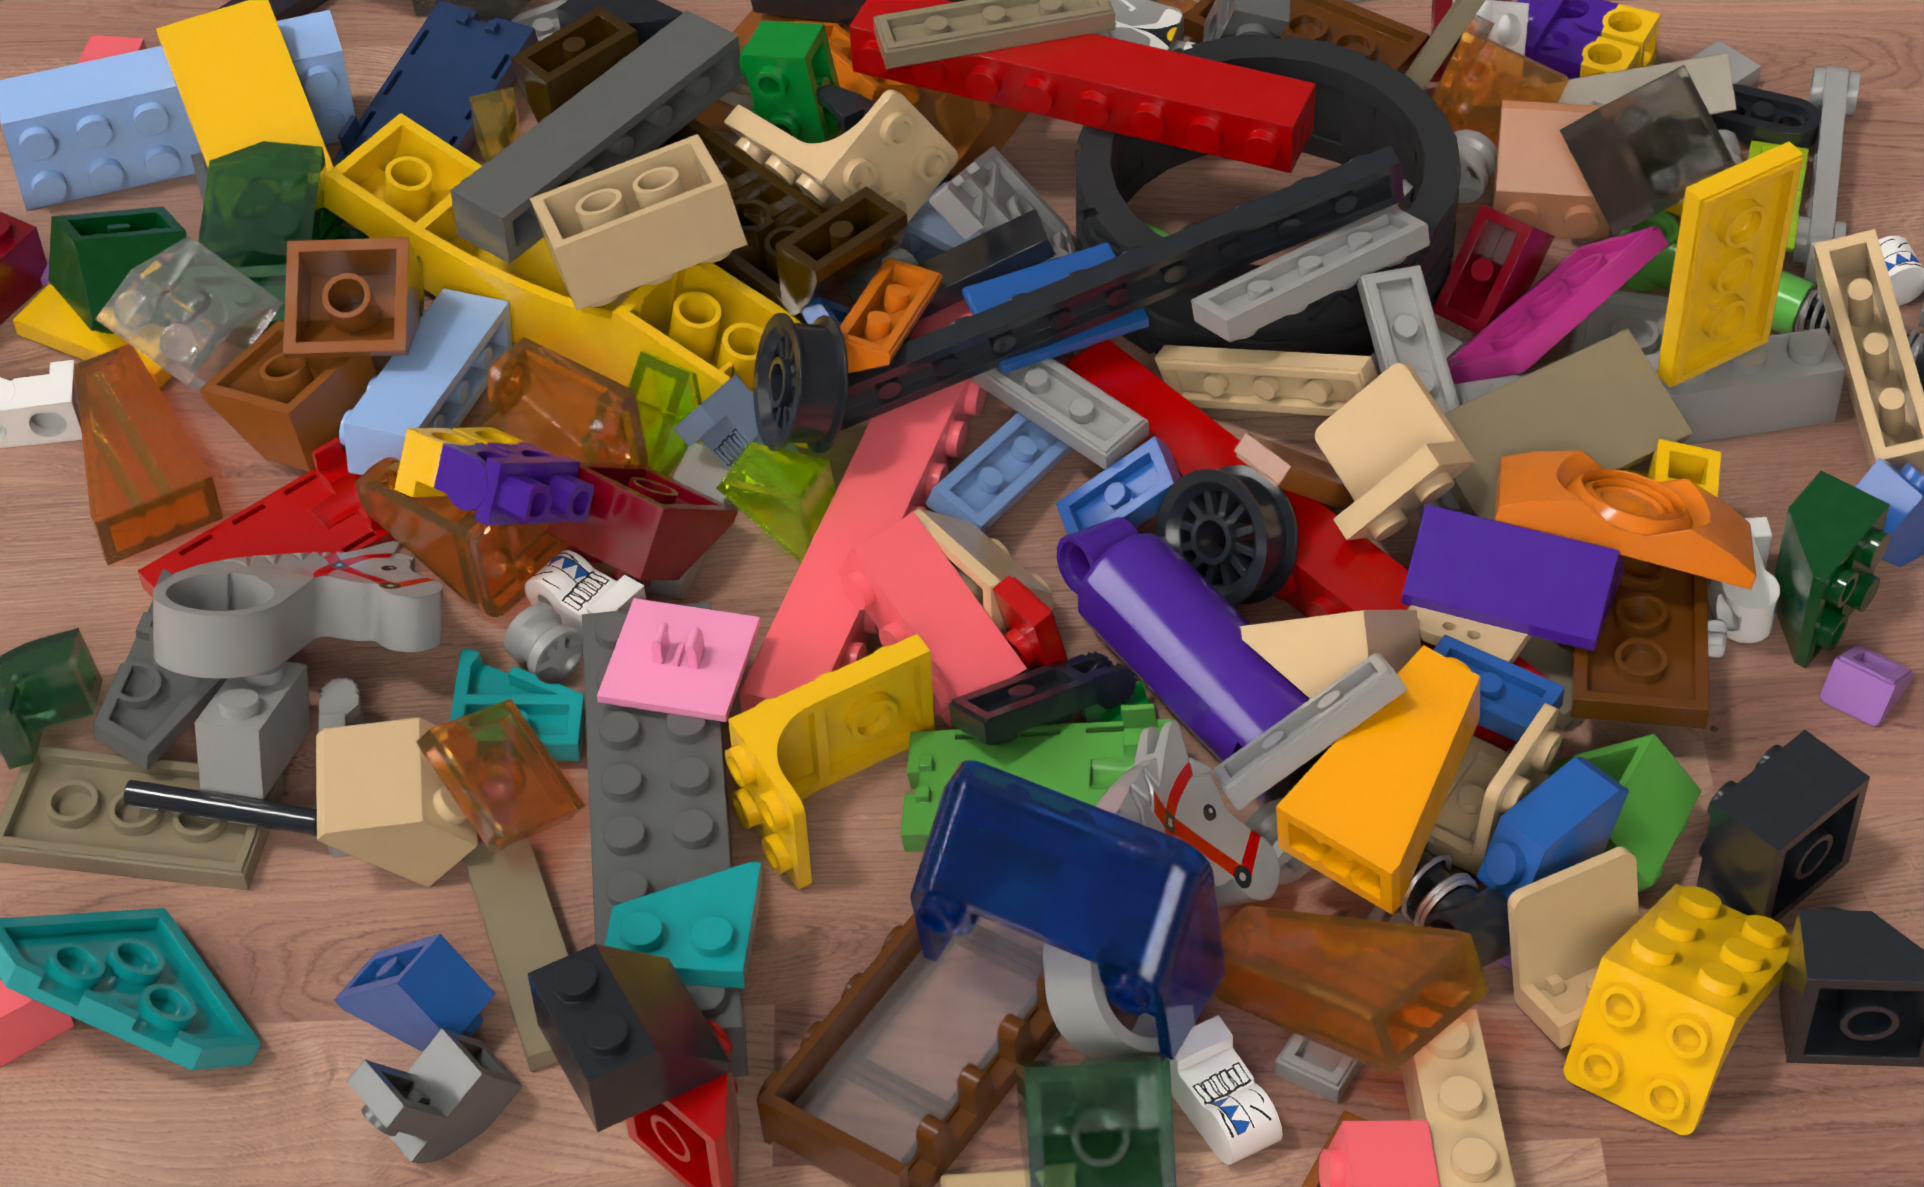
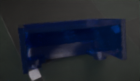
(1078, 883)

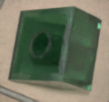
(262, 201)
(1097, 1122)

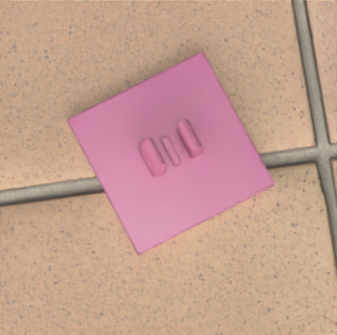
(679, 660)

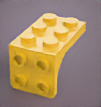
(821, 736)
(1674, 1005)

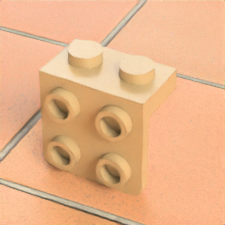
(1391, 453)
(1489, 786)
(1563, 931)

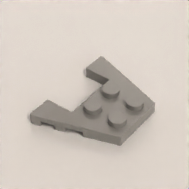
(993, 194)

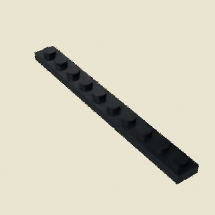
(1127, 283)

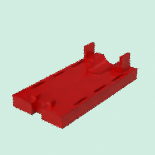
(306, 515)

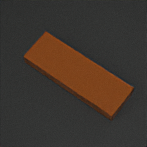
(1294, 471)

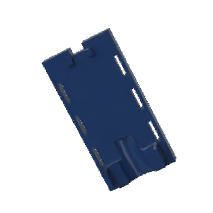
(437, 74)

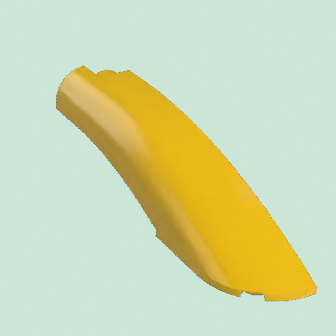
(696, 319)

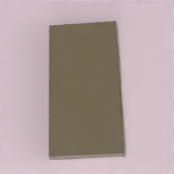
(1589, 401)
(73, 817)

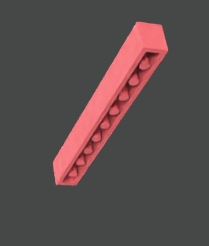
(886, 480)

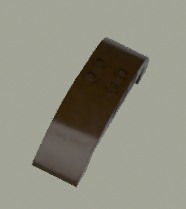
(792, 241)

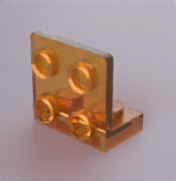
(1486, 74)

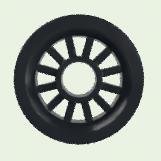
(800, 383)
(1232, 531)

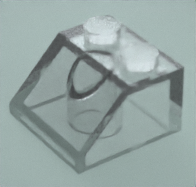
(189, 311)

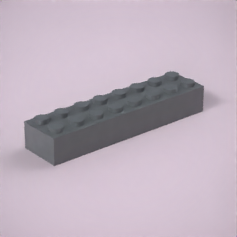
(655, 808)

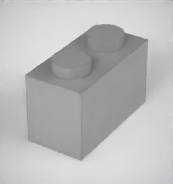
(253, 731)

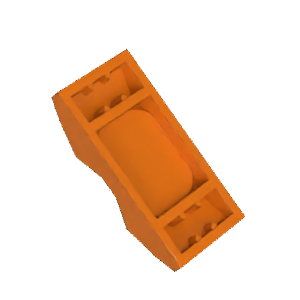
(1621, 510)

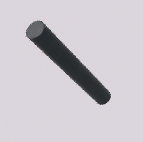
(221, 807)

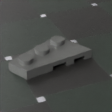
(149, 704)

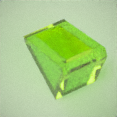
(664, 398)
(781, 493)

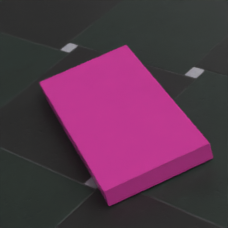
(1554, 306)

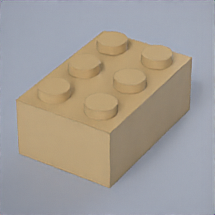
(639, 222)

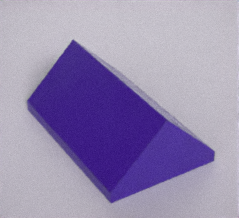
(1512, 577)

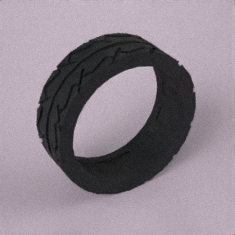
(1356, 113)

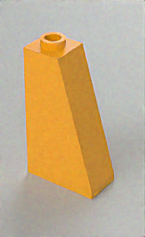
(1382, 785)

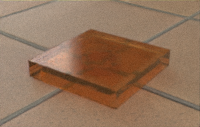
(500, 774)

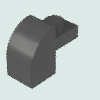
(442, 1098)

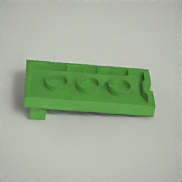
(1067, 758)

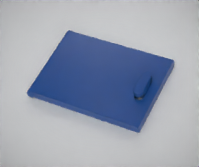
(1002, 288)

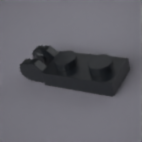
(1041, 697)

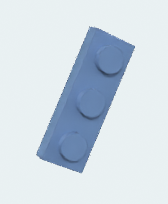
(998, 473)

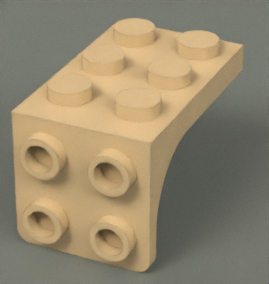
(887, 150)

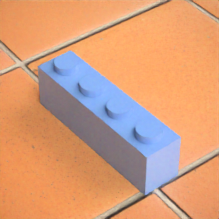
(433, 382)

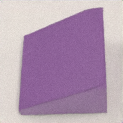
(1865, 684)

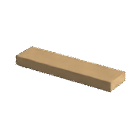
(1264, 378)

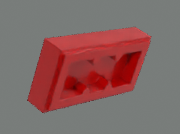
(1028, 625)

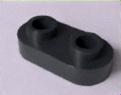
(1770, 118)

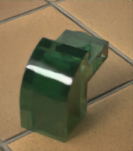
(42, 687)

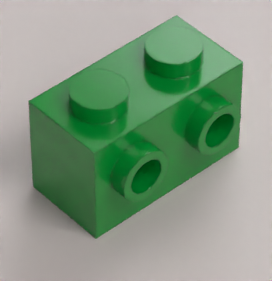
(784, 70)

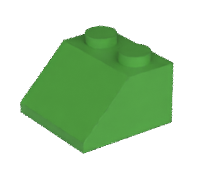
(1656, 804)

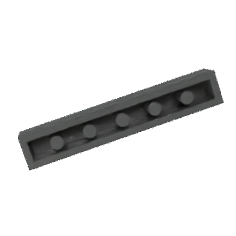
(603, 125)

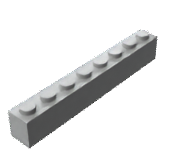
(1769, 389)

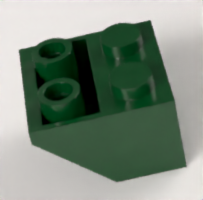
(99, 249)
(1828, 563)

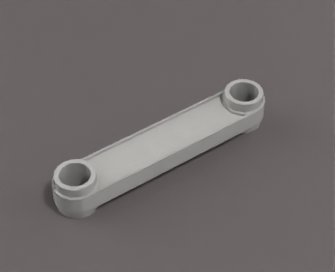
(1835, 96)

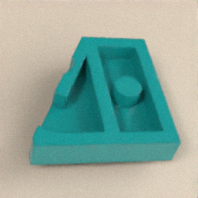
(550, 709)
(698, 925)

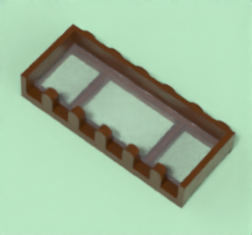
(912, 1057)

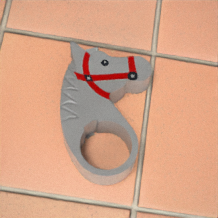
(264, 608)
(1181, 800)

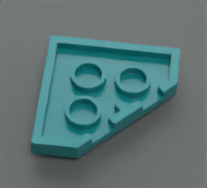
(129, 978)

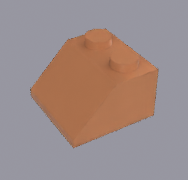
(1538, 174)

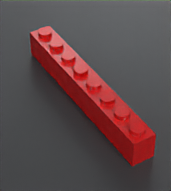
(1117, 89)

